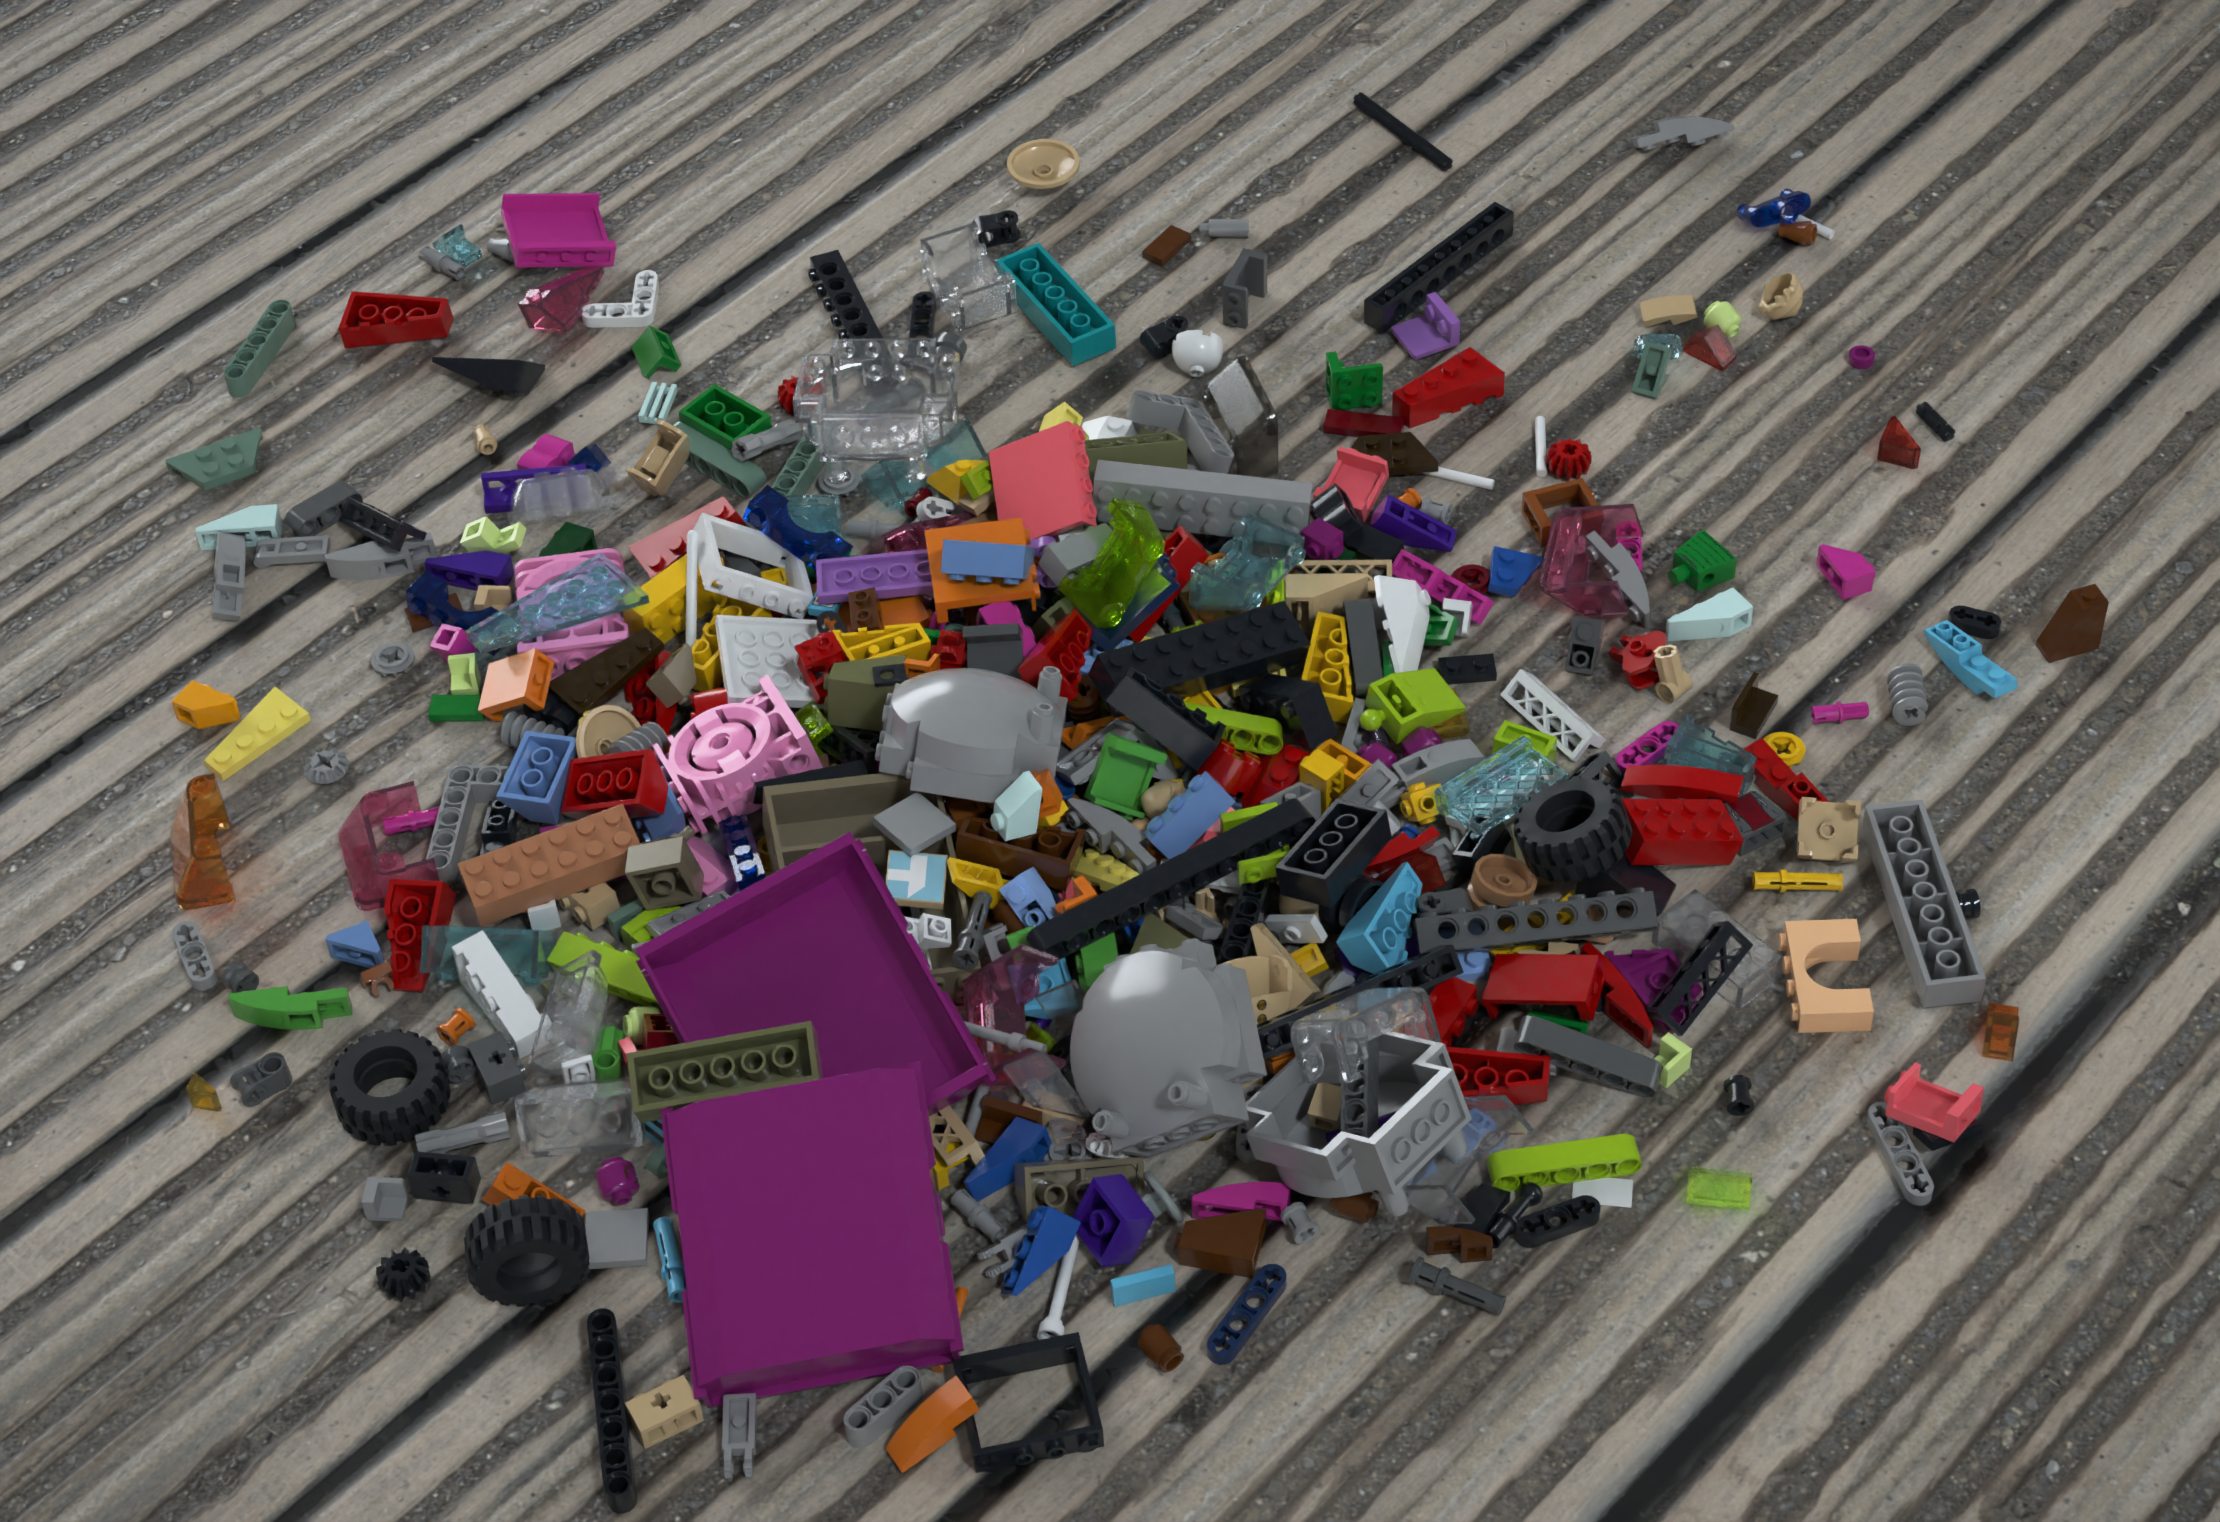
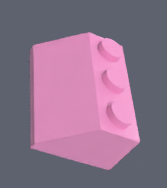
(716, 868)

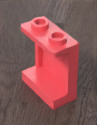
(1359, 477)
(1932, 1106)

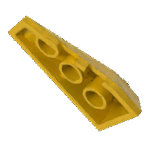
(948, 479)

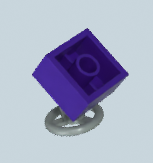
(1118, 1219)

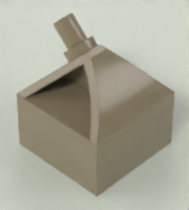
(665, 871)

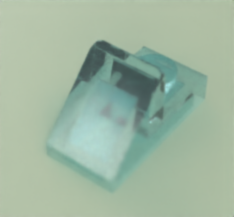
(458, 247)

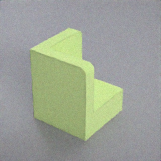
(464, 674)
(1674, 1057)

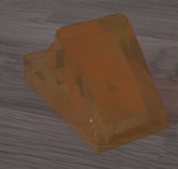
(2000, 1031)

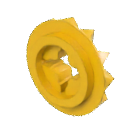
(1784, 741)

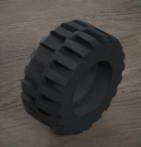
(1572, 829)
(383, 1058)
(526, 1250)

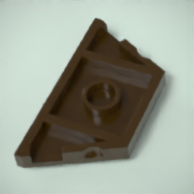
(1400, 450)

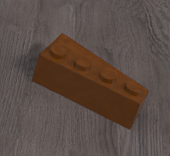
(1049, 851)

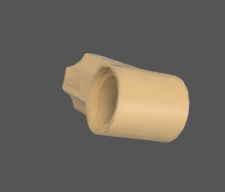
(1673, 680)

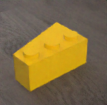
(892, 641)

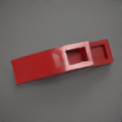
(1779, 781)

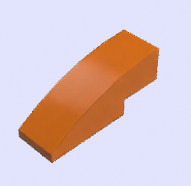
(931, 1424)

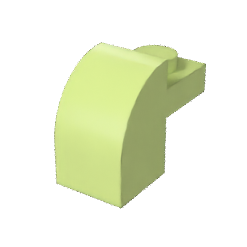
(484, 535)

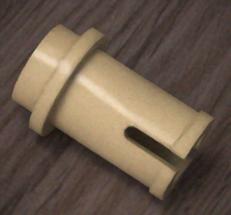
(485, 442)

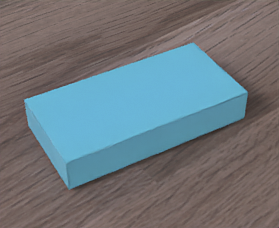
(1142, 1285)

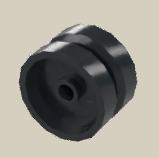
(1349, 904)

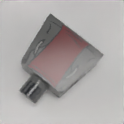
(1756, 820)

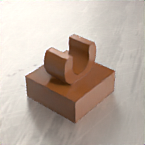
(376, 976)

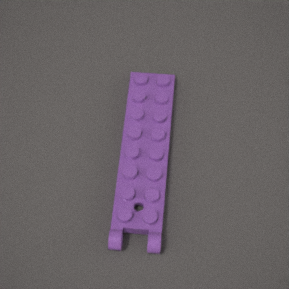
(891, 574)

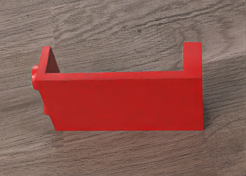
(1545, 980)

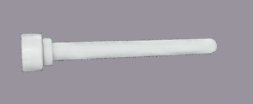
(691, 588)
(1052, 1325)

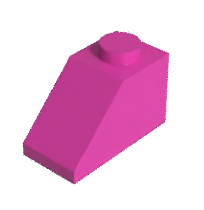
(1845, 571)

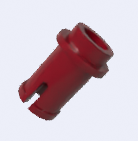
(911, 504)

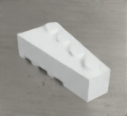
(497, 992)

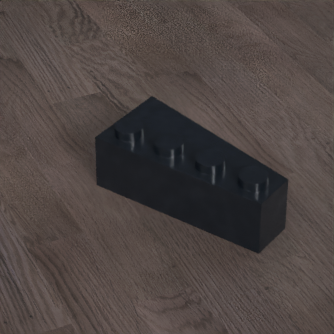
(1292, 702)
(1166, 718)

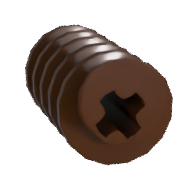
(1086, 704)

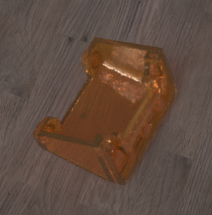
(196, 853)

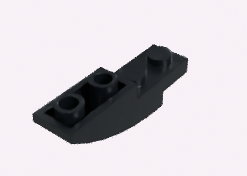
(498, 827)

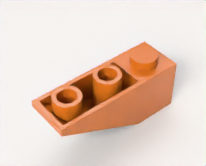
(515, 1183)

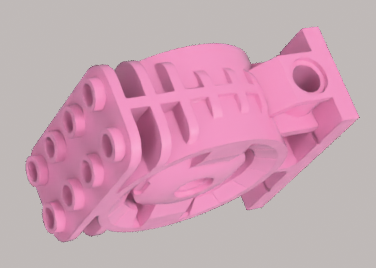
(579, 642)
(728, 750)

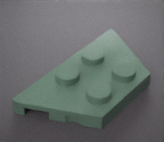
(219, 461)

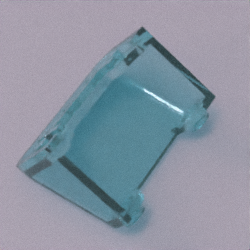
(1248, 570)

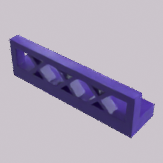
(499, 498)

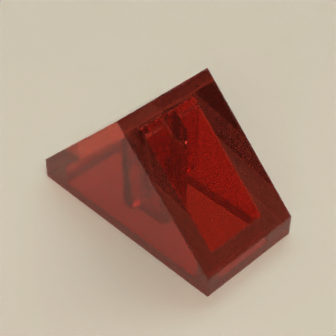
(1711, 348)
(1898, 446)

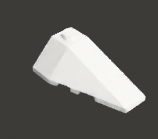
(1406, 619)

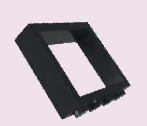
(1022, 1359)

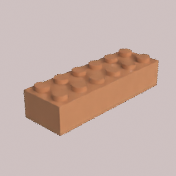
(548, 865)

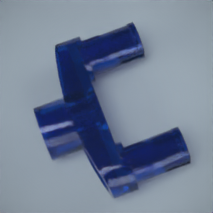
(1770, 212)

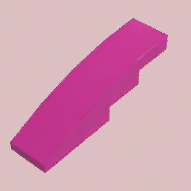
(1439, 584)

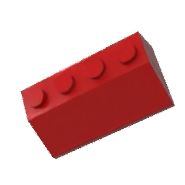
(614, 780)

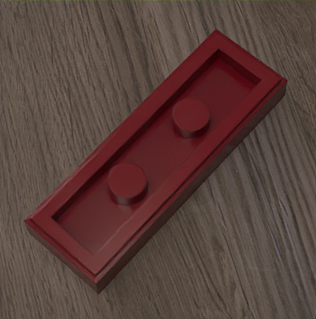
(1361, 424)

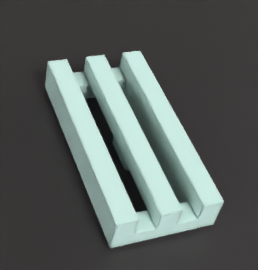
(660, 391)

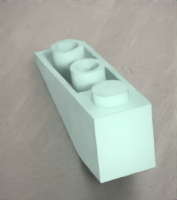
(1714, 618)

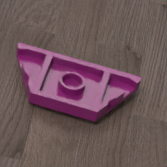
(1648, 974)

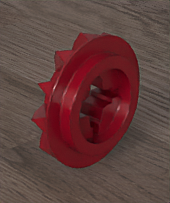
(1471, 573)

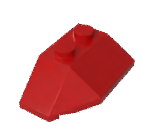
(1277, 773)

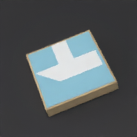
(917, 879)

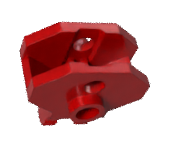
(952, 650)
(1638, 658)

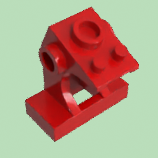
(818, 656)

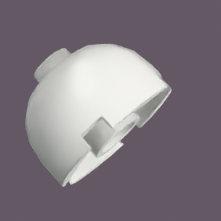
(1197, 352)

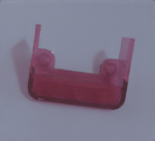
(1567, 564)
(366, 869)
(997, 1000)

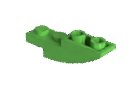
(281, 1010)

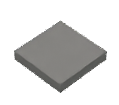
(914, 824)
(617, 1238)

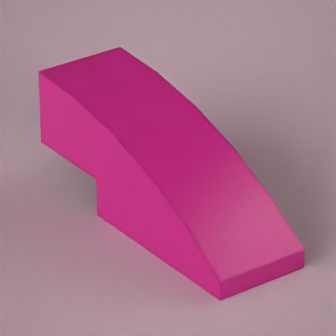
(1242, 1197)

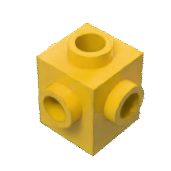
(1420, 803)

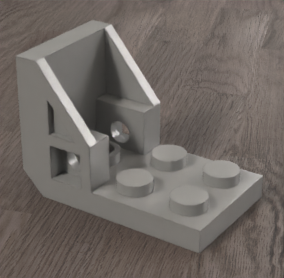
(1080, 762)

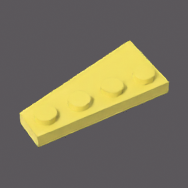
(258, 732)
(1103, 870)

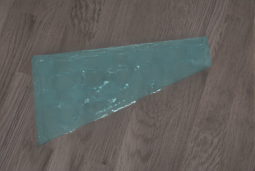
(573, 598)

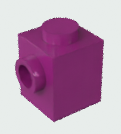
(1322, 540)

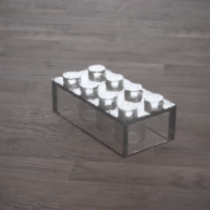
(1687, 923)

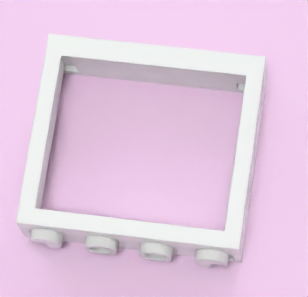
(754, 544)

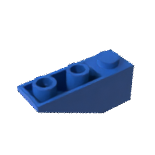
(1019, 1143)
(1045, 1242)

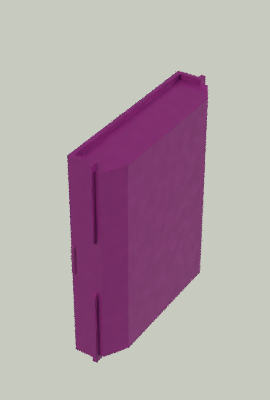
(821, 949)
(811, 1235)

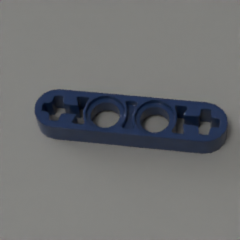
(1248, 1314)

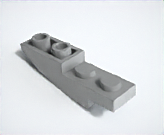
(1691, 128)
(375, 562)
(1621, 567)
(228, 576)
(1432, 765)
(1110, 831)

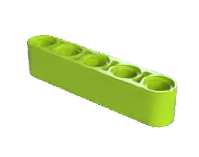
(1255, 728)
(1565, 1162)

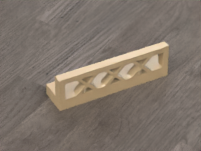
(1343, 565)
(954, 1132)

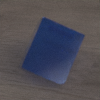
(592, 457)

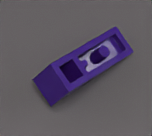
(1412, 526)
(472, 569)

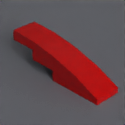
(1681, 782)
(1400, 849)
(1621, 1001)

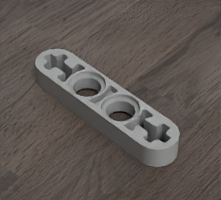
(1899, 1153)

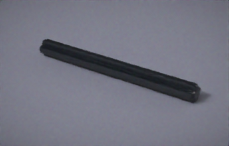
(1403, 131)

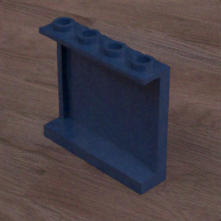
(1153, 592)

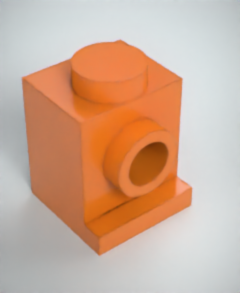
(1051, 795)

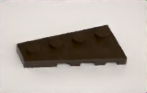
(605, 673)

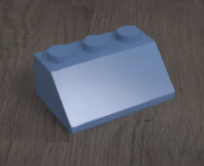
(986, 561)
(538, 776)
(1189, 816)
(665, 824)

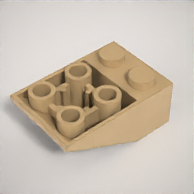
(1323, 593)

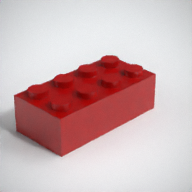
(1681, 832)

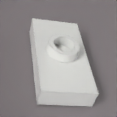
(1297, 928)

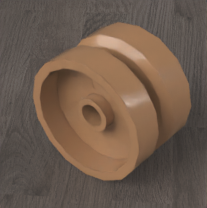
(1500, 881)

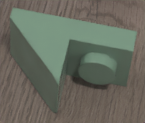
(1652, 369)

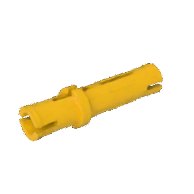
(1797, 881)

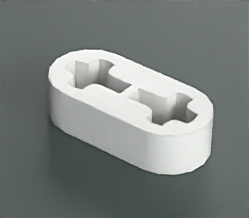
(939, 506)

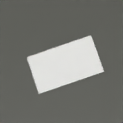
(1606, 1190)

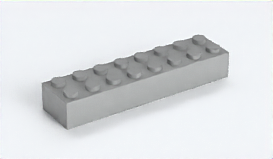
(1201, 499)
(1923, 904)

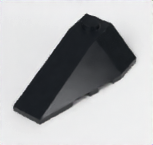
(498, 374)
(848, 769)

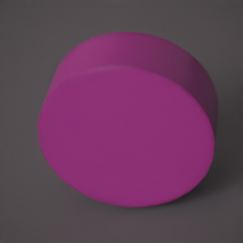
(1861, 357)

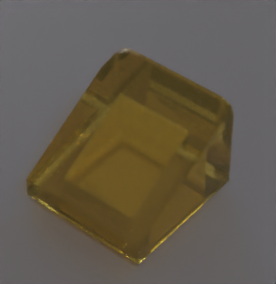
(202, 1094)

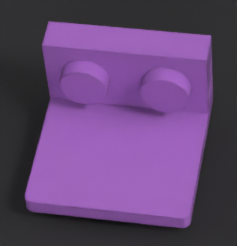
(1430, 332)

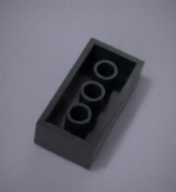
(1333, 852)

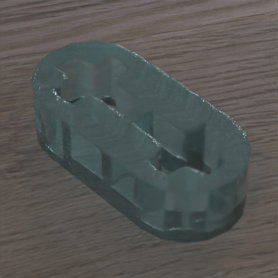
(1661, 339)

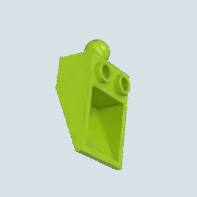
(1409, 701)

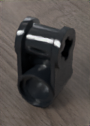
(995, 229)
(1159, 338)

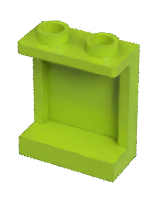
(1260, 867)

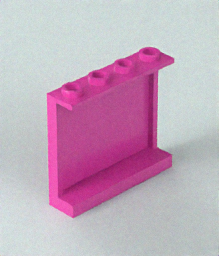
(556, 230)

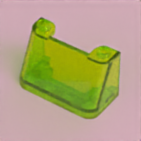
(1120, 566)

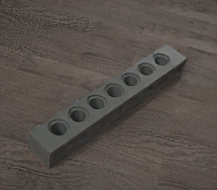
(1642, 919)

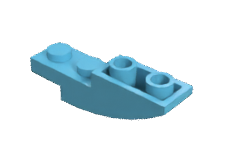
(1966, 661)

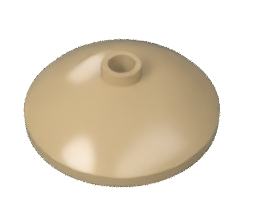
(1043, 164)
(602, 728)

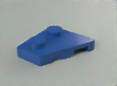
(1511, 570)

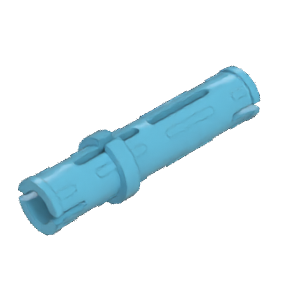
(673, 1269)

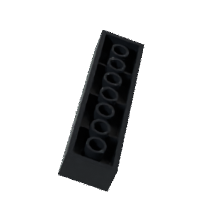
(1208, 653)

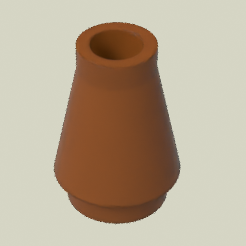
(1800, 232)

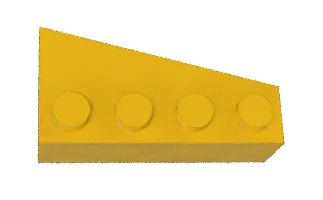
(706, 649)
(1329, 664)

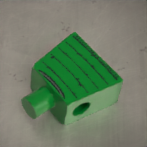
(1702, 563)

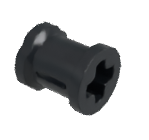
(1739, 1097)

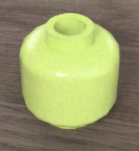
(1723, 315)
(634, 1022)

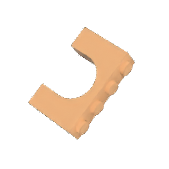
(1813, 1005)

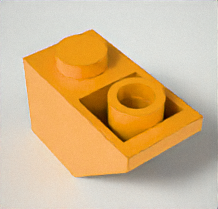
(204, 707)

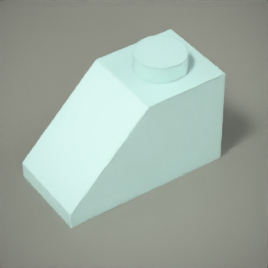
(1018, 808)

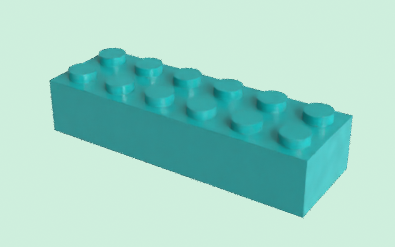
(1058, 305)

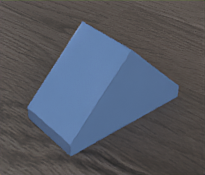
(355, 946)

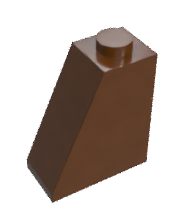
(2075, 625)
(1223, 1242)

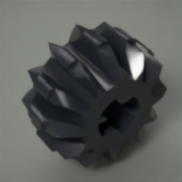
(403, 1274)

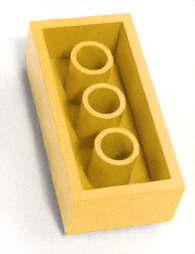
(667, 602)

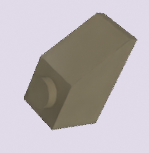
(674, 678)

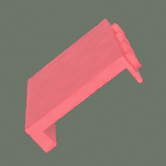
(1045, 481)

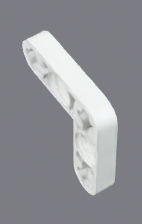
(594, 313)

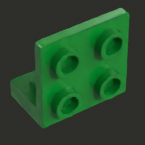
(1354, 385)

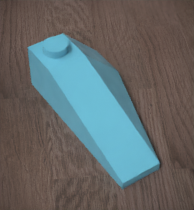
(1380, 928)

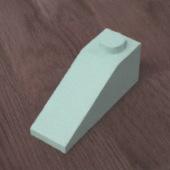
(252, 522)

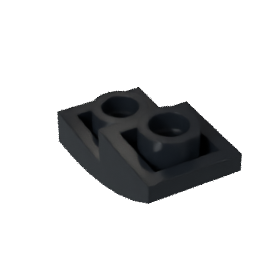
(1484, 1206)

